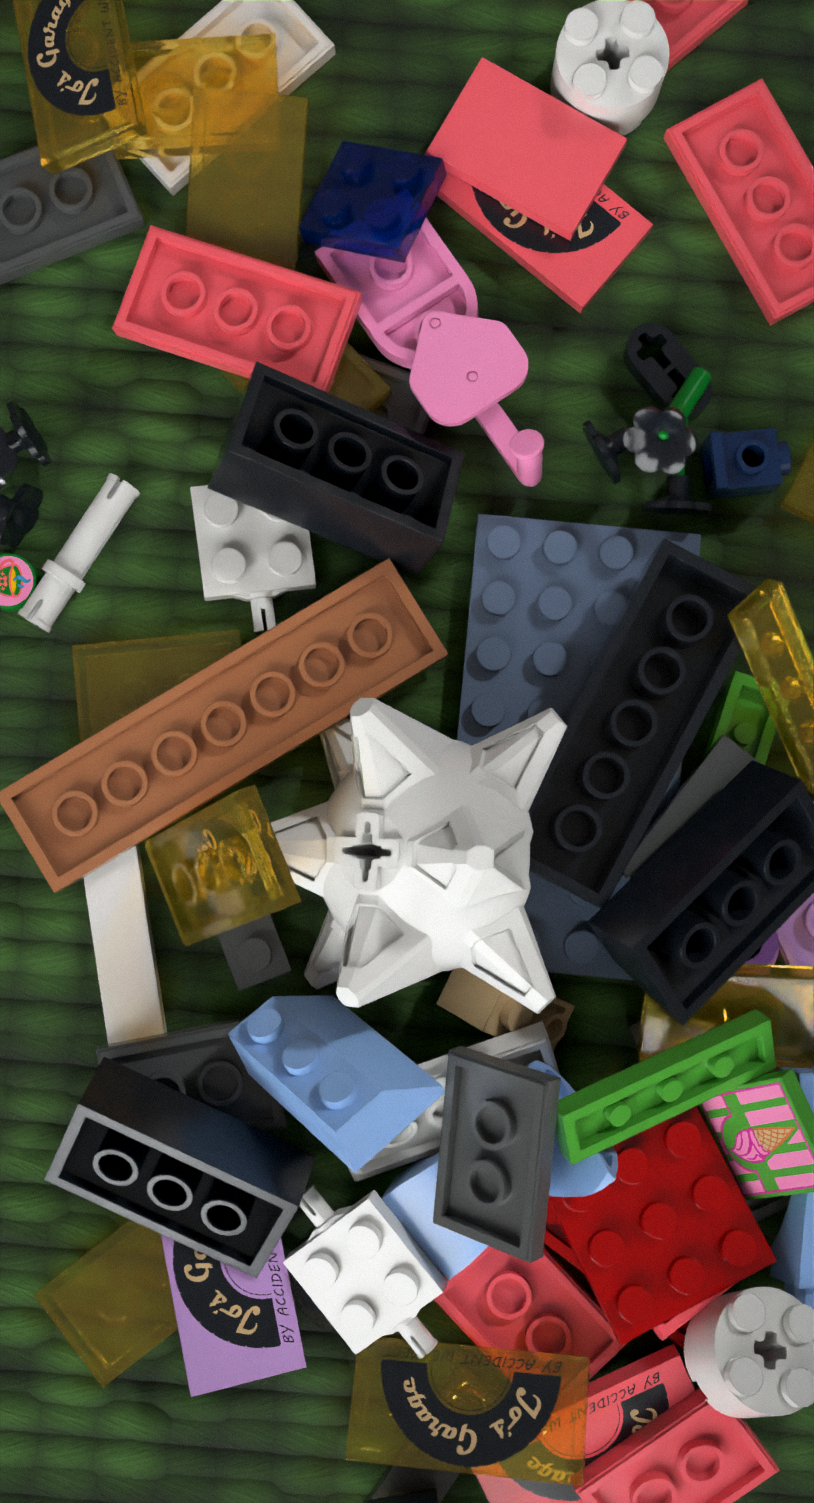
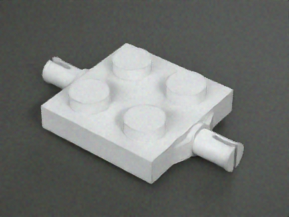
(249, 554)
(365, 1272)

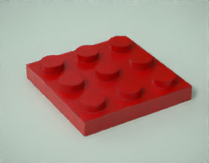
(664, 1228)

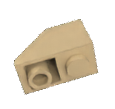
(497, 1012)

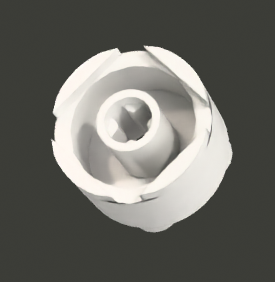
(611, 62)
(753, 1353)

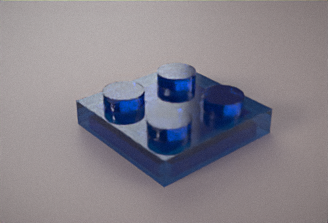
(373, 201)

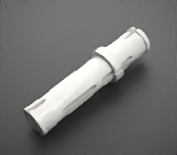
(78, 554)

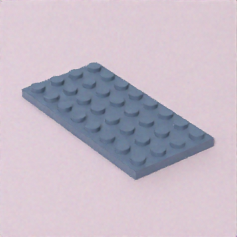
(534, 629)

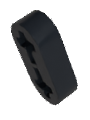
(651, 375)

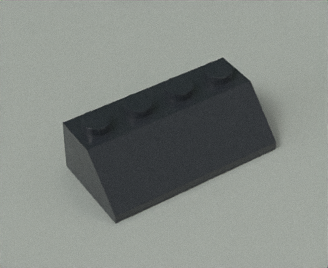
(337, 470)
(714, 891)
(181, 1167)

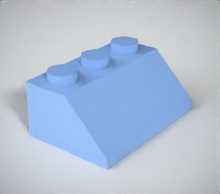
(333, 1073)

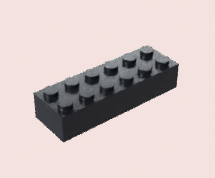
(634, 721)

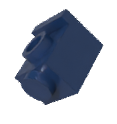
(728, 474)

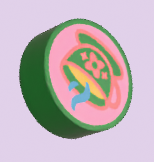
(17, 581)

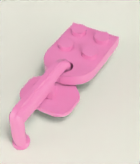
(429, 322)

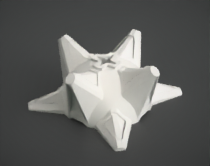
(423, 855)

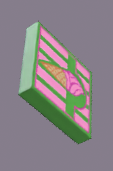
(765, 1135)

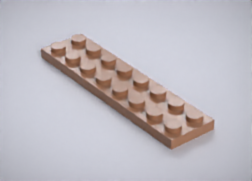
(221, 725)

